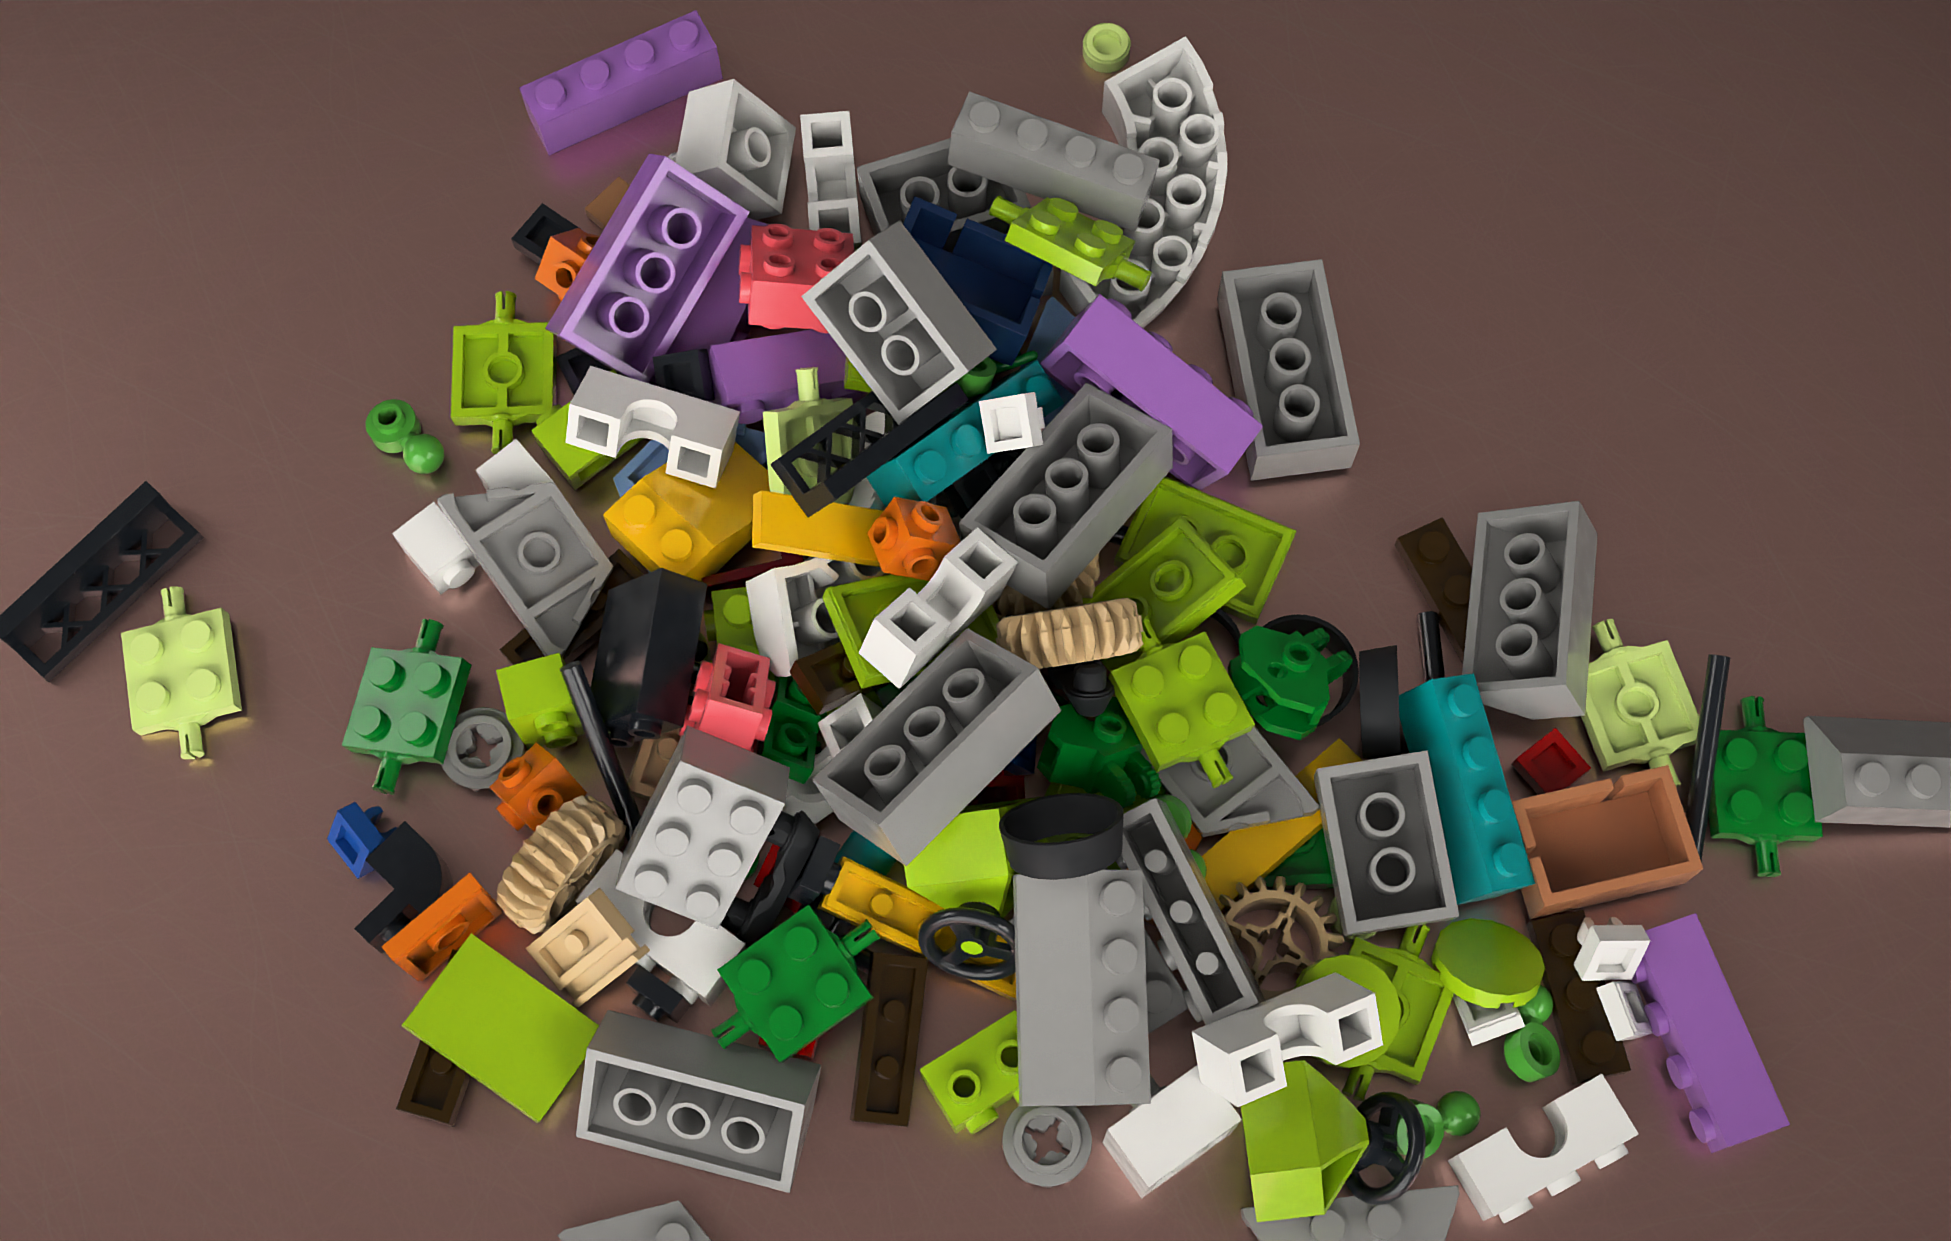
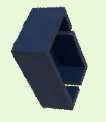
(987, 274)

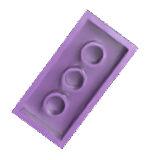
(647, 268)
(1143, 372)

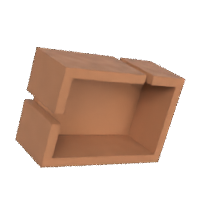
(1608, 849)

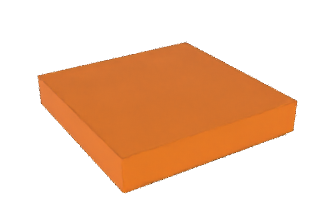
(442, 927)

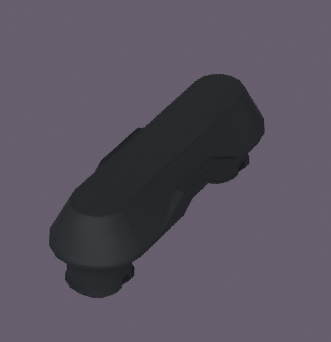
(1084, 686)
(796, 839)

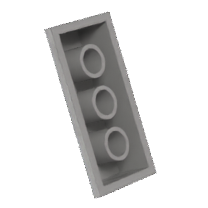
(1532, 609)
(1879, 771)
(1081, 990)
(695, 1102)

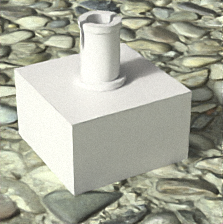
(737, 146)
(1170, 1131)

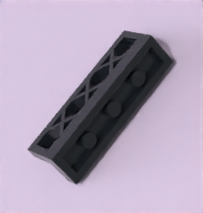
(863, 460)
(84, 569)

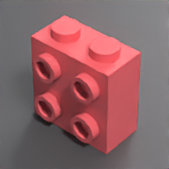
(783, 267)
(732, 697)

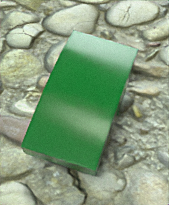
(791, 730)

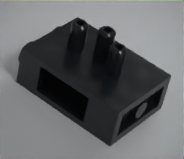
(648, 655)

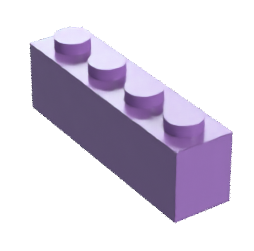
(622, 82)
(717, 313)
(762, 376)
(1705, 1037)

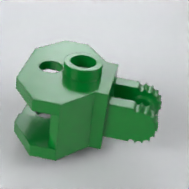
(1288, 676)
(1098, 755)

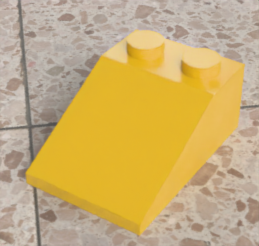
(688, 524)

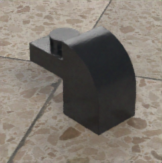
(417, 880)

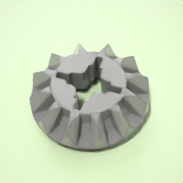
(494, 728)
(1055, 1167)

